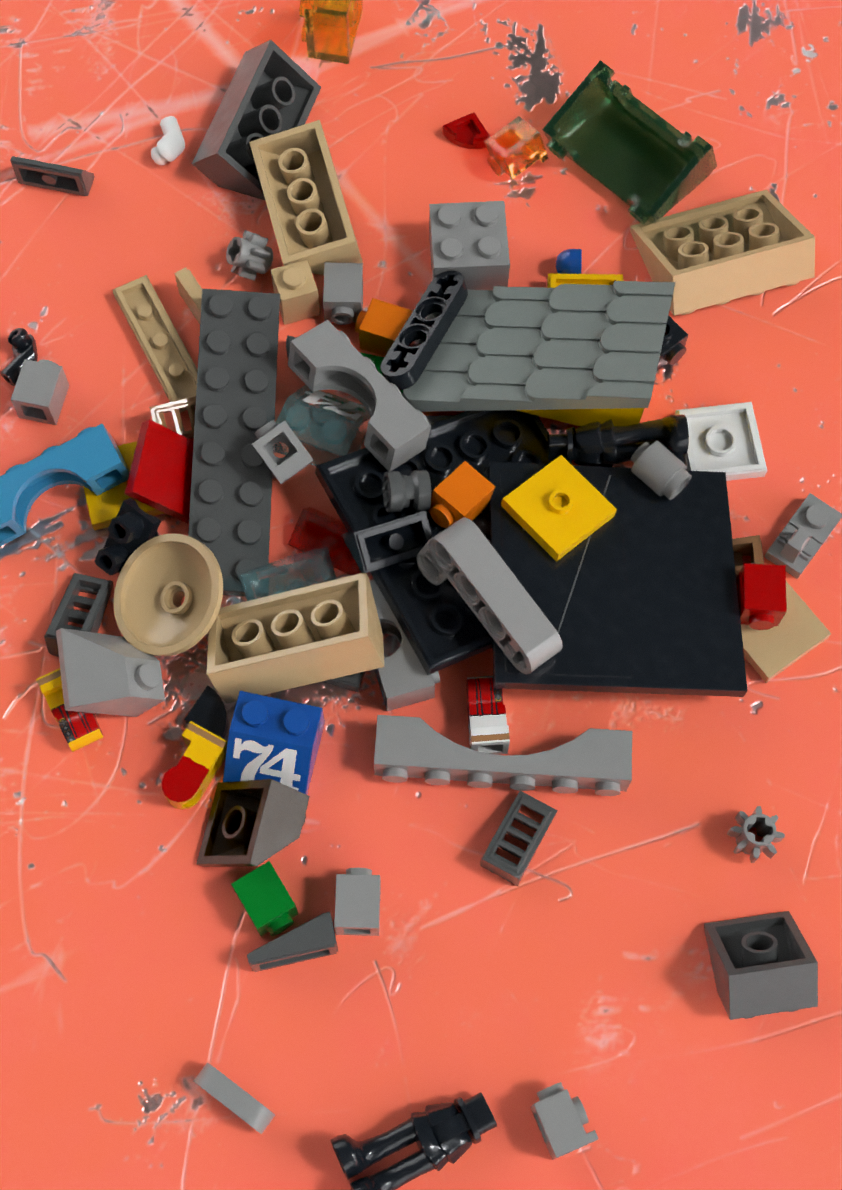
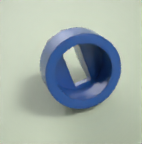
(569, 261)

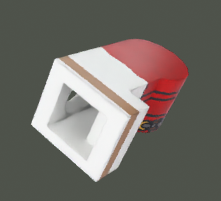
(486, 716)

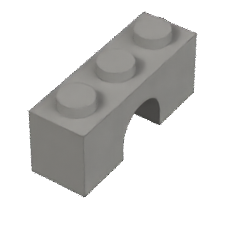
(403, 676)

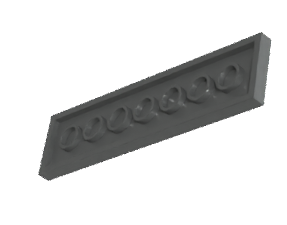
(232, 402)

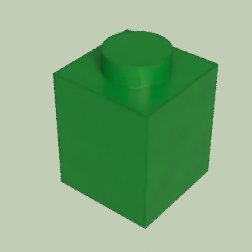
(266, 900)

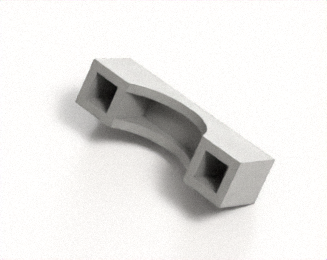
(330, 362)

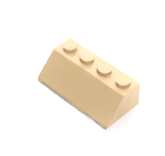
(305, 198)
(295, 638)

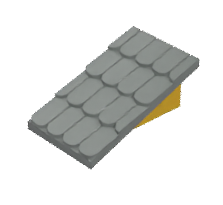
(550, 352)

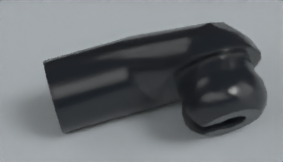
(23, 348)

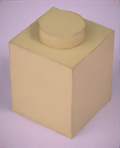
(297, 291)

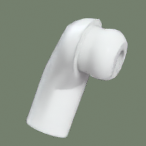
(171, 144)

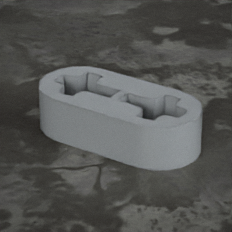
(234, 1098)

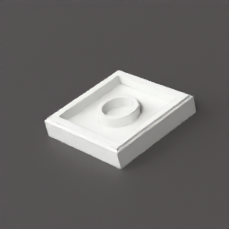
(724, 441)

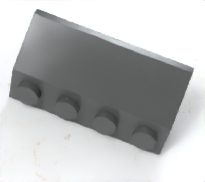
(261, 100)

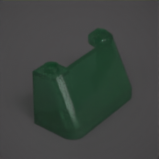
(628, 146)

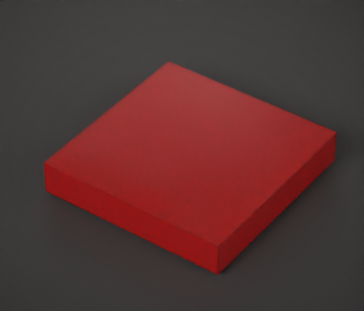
(162, 470)

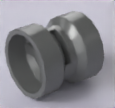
(405, 491)

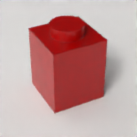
(762, 595)

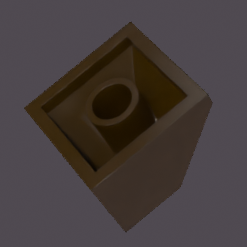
(251, 822)

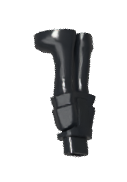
(610, 444)
(440, 1132)

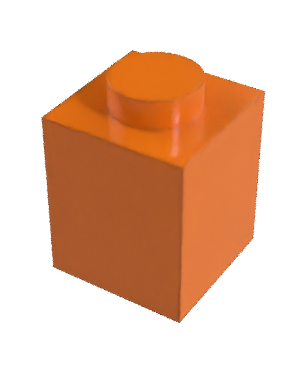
(380, 326)
(460, 495)

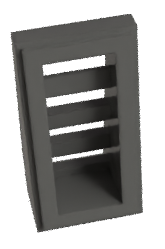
(66, 612)
(499, 864)
(301, 944)

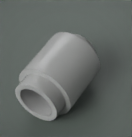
(660, 469)

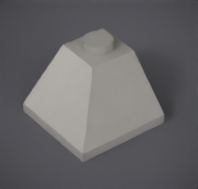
(107, 674)

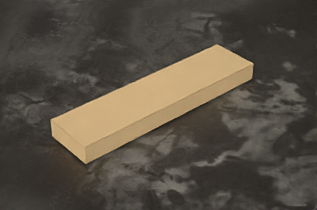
(158, 338)

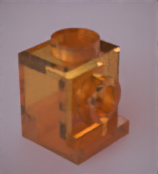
(515, 148)

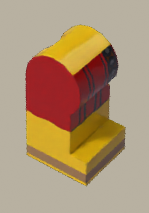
(77, 727)
(188, 780)

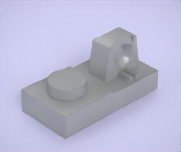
(803, 535)

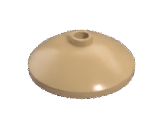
(152, 590)

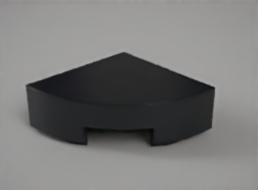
(209, 713)

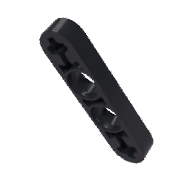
(444, 295)

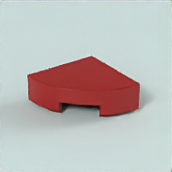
(466, 132)

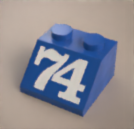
(273, 741)

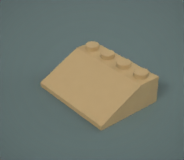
(726, 251)

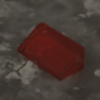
(320, 530)

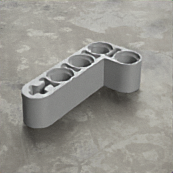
(491, 592)

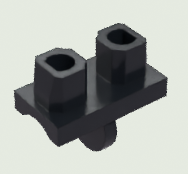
(126, 534)

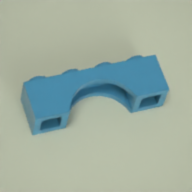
(86, 460)

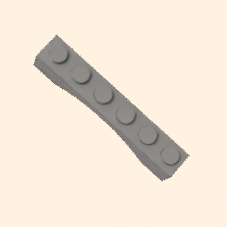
(592, 760)

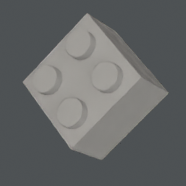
(470, 241)

